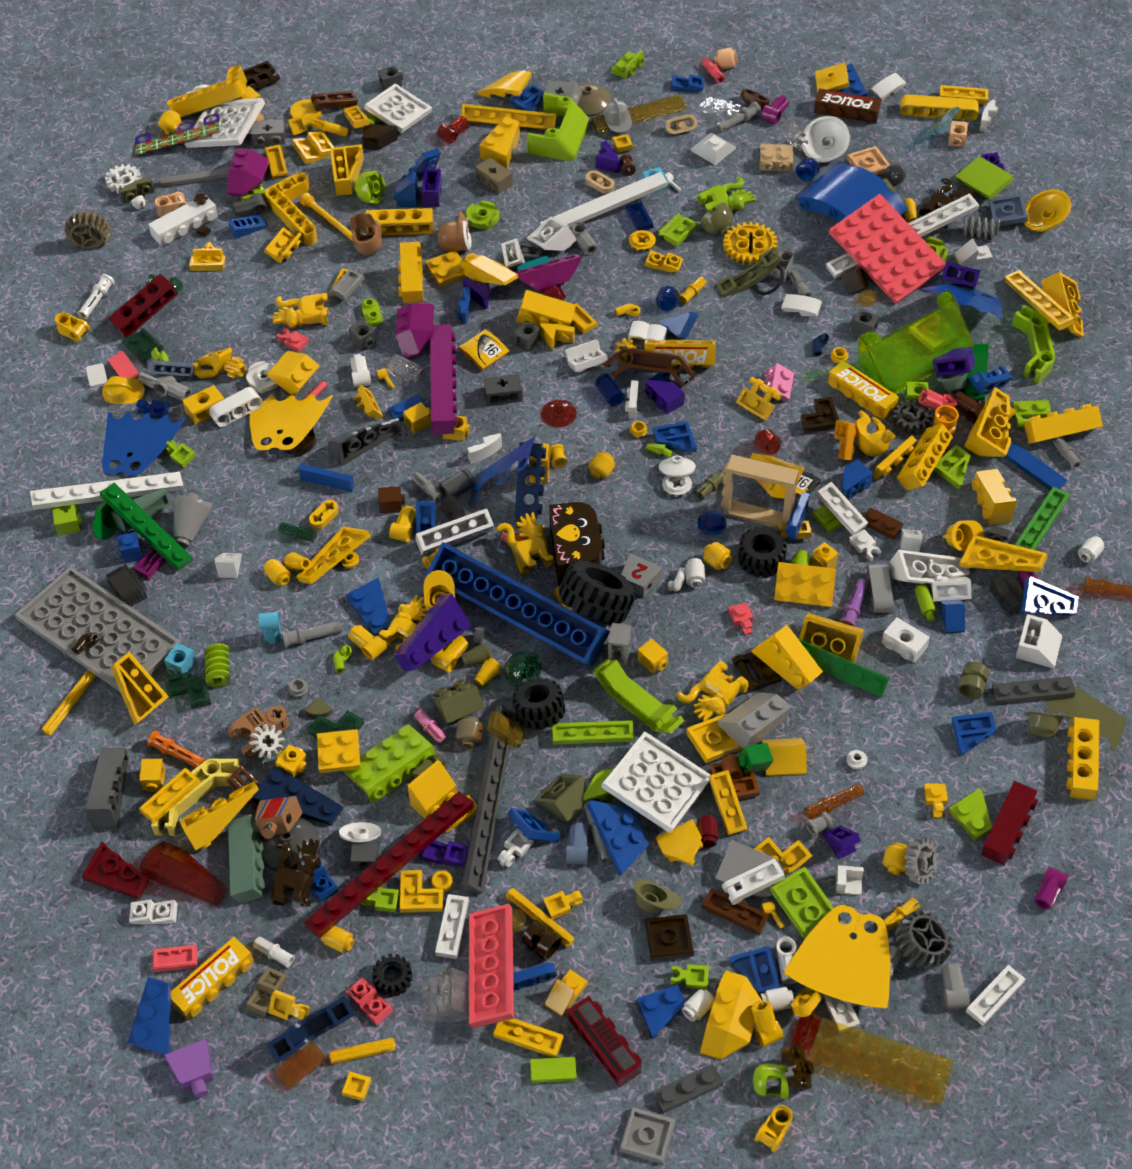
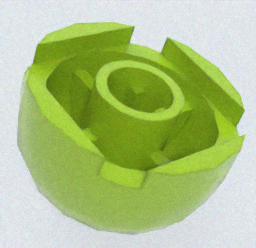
(369, 184)

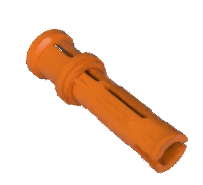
(168, 746)

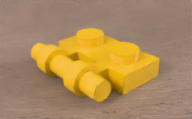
(756, 404)

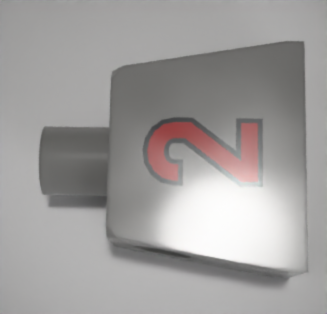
(642, 574)

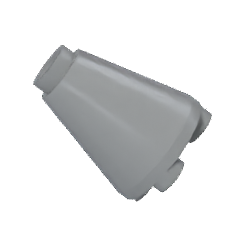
(189, 517)

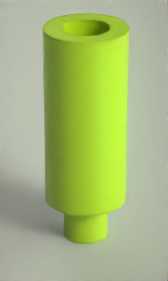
(925, 602)

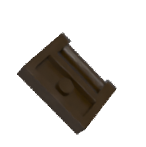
(764, 673)

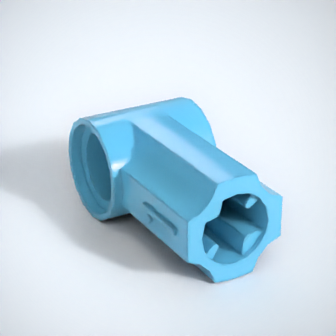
(270, 625)

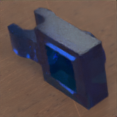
(156, 409)

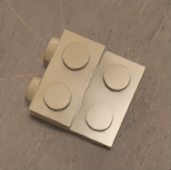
(776, 157)

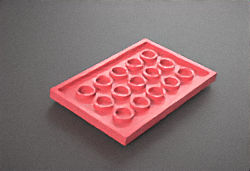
(887, 249)

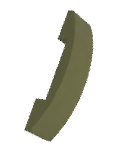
(752, 275)

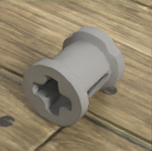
(819, 824)

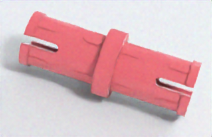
(713, 70)

